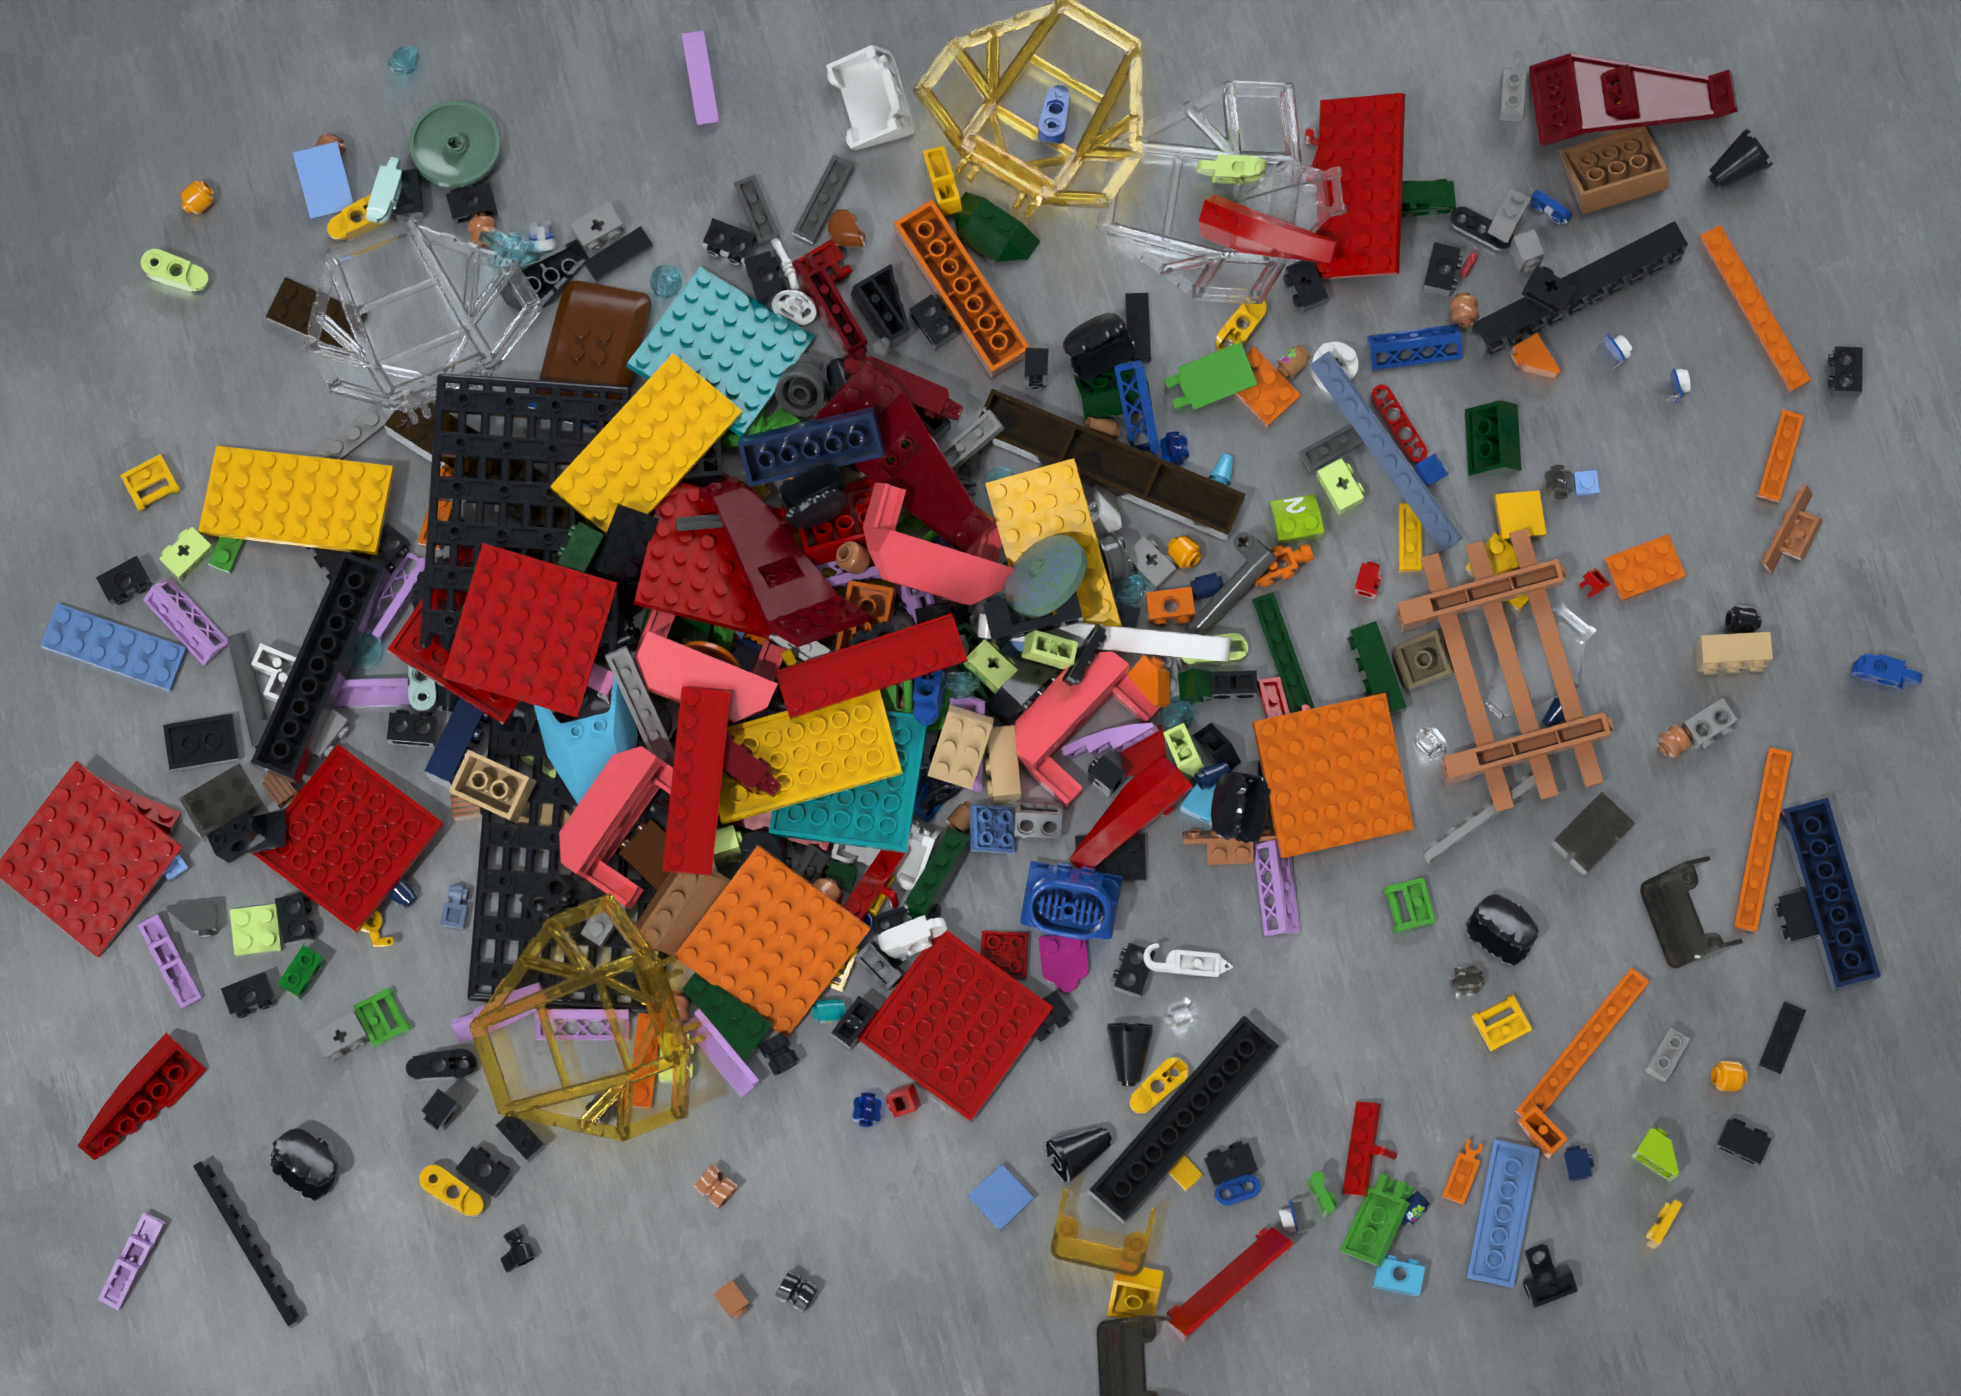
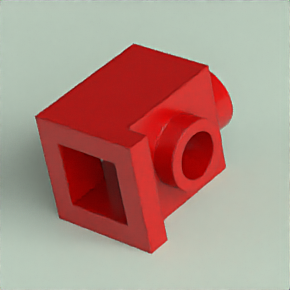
(1368, 580)

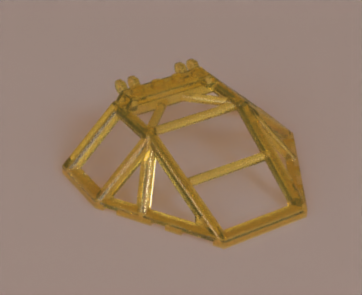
(996, 159)
(654, 994)

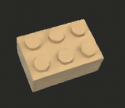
(1733, 652)
(960, 747)
(1002, 766)
(492, 786)

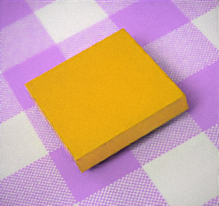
(1518, 512)
(1667, 1215)

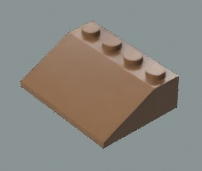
(1614, 169)
(678, 909)

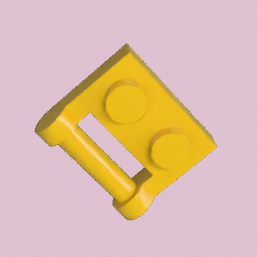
(147, 475)
(1504, 1029)

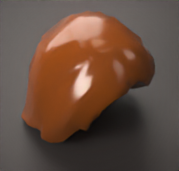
(844, 231)

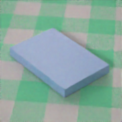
(323, 179)

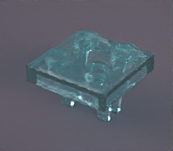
(510, 246)

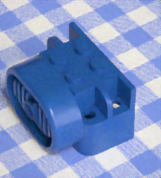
(1070, 901)

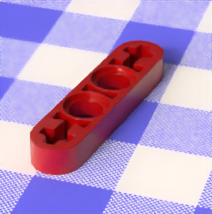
(1397, 425)

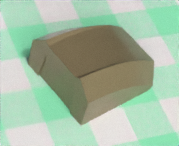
(1422, 660)

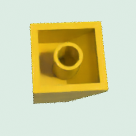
(1135, 1294)

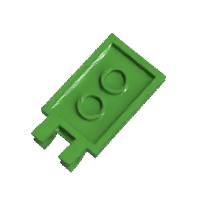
(1213, 377)
(1377, 1221)

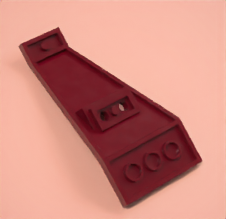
(1579, 96)
(920, 468)
(782, 579)

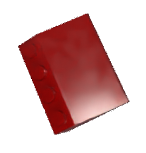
(823, 541)

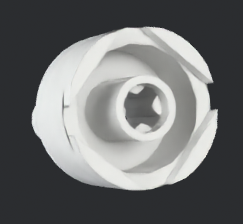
(1344, 356)

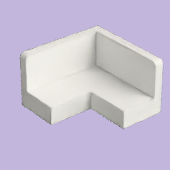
(1103, 511)

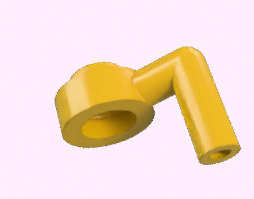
(372, 927)

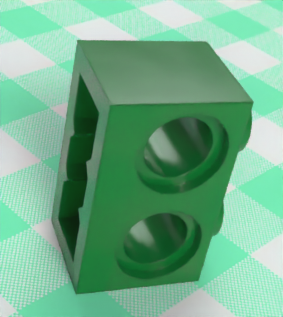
(301, 972)

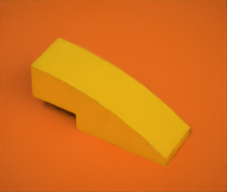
(942, 180)

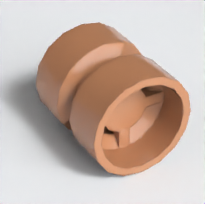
(715, 1186)

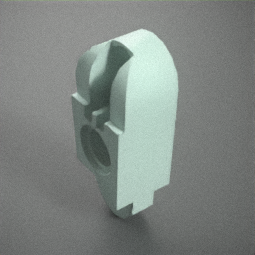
(385, 192)
(416, 688)

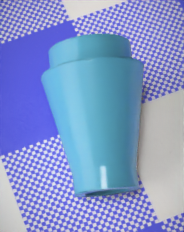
(1223, 470)

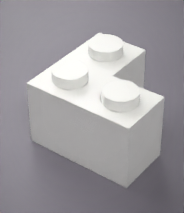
(275, 665)

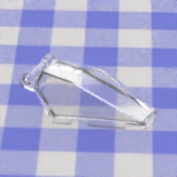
(1295, 195)
(1534, 661)

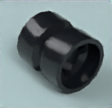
(778, 1052)
(796, 1291)

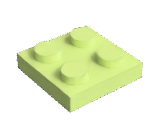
(255, 930)

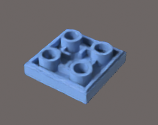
(992, 829)
(1000, 1197)

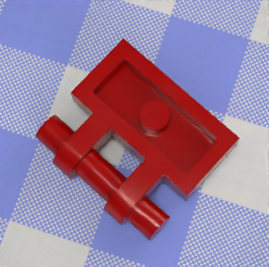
(829, 256)

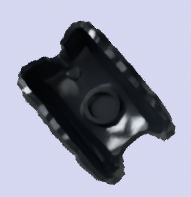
(1099, 345)
(814, 496)
(1240, 806)
(769, 842)
(1502, 929)
(304, 1163)

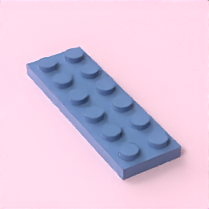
(113, 647)
(1503, 1213)

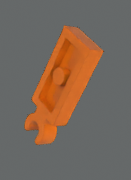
(1462, 1175)

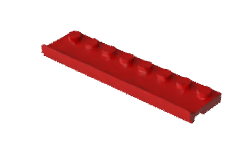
(871, 666)
(696, 781)

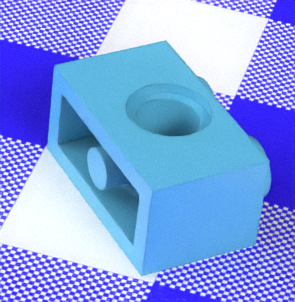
(1413, 1276)

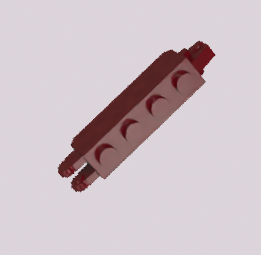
(832, 309)
(924, 395)
(746, 769)

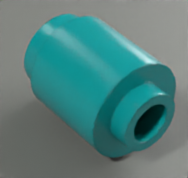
(828, 1010)

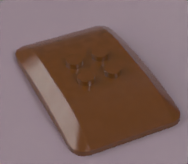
(595, 336)

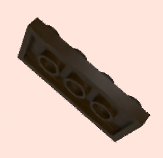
(293, 309)

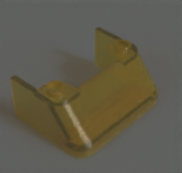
(1116, 1260)

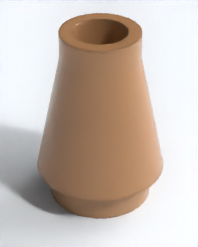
(1104, 426)

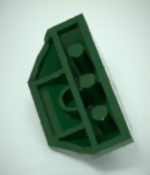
(993, 231)

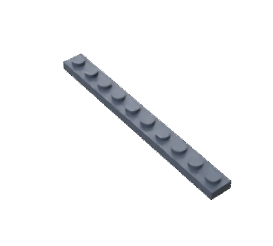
(1386, 451)

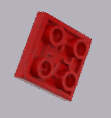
(1143, 753)
(1006, 951)

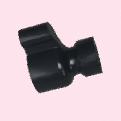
(519, 1253)

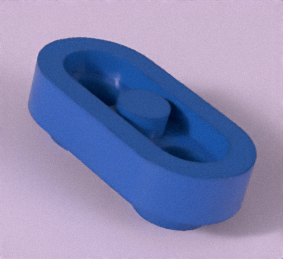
(1545, 203)
(1237, 1190)

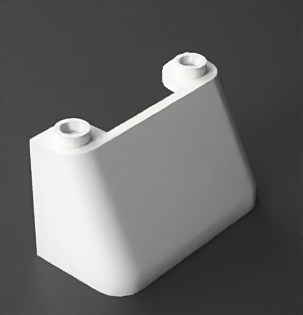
(872, 97)
(920, 848)

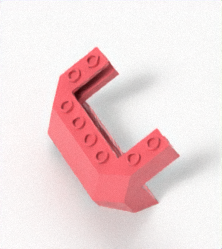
(927, 565)
(670, 666)
(1064, 710)
(608, 816)

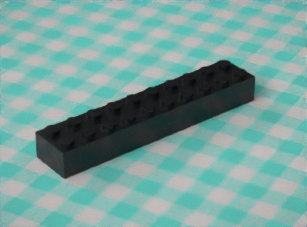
(1592, 283)
(320, 668)
(1183, 1119)

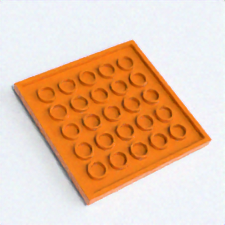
(1333, 775)
(772, 940)

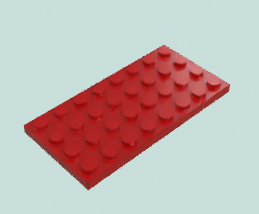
(1368, 145)

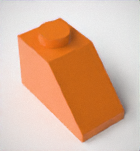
(1535, 358)
(1152, 679)
(1542, 1132)

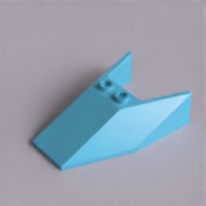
(585, 745)

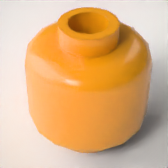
(197, 197)
(1184, 551)
(1728, 1076)

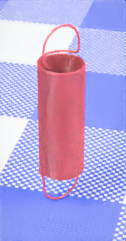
(1469, 264)

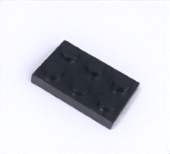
(625, 543)
(201, 742)
(1125, 862)

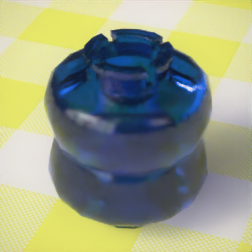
(1174, 448)
(867, 1109)

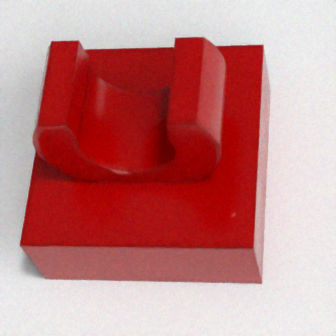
(1596, 581)

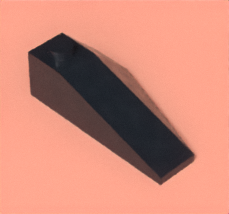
(548, 273)

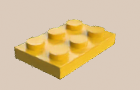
(1502, 560)

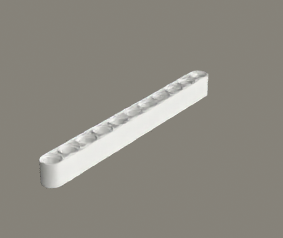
(1138, 640)

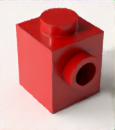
(903, 1100)

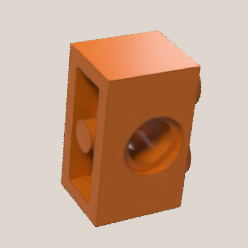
(1180, 597)

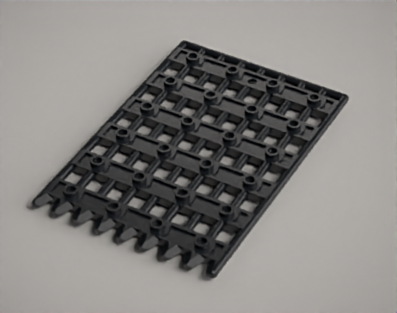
(503, 491)
(504, 882)

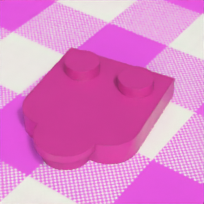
(1063, 961)

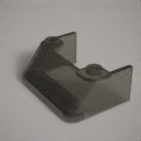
(1676, 919)
(1123, 1354)

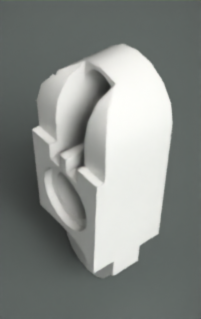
(911, 936)

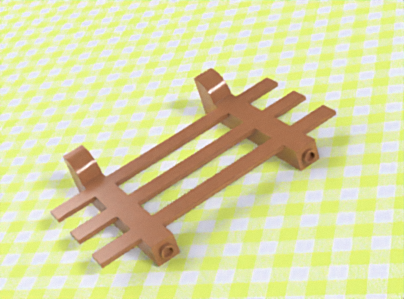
(1532, 744)

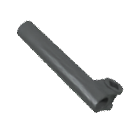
(1258, 559)
(248, 687)

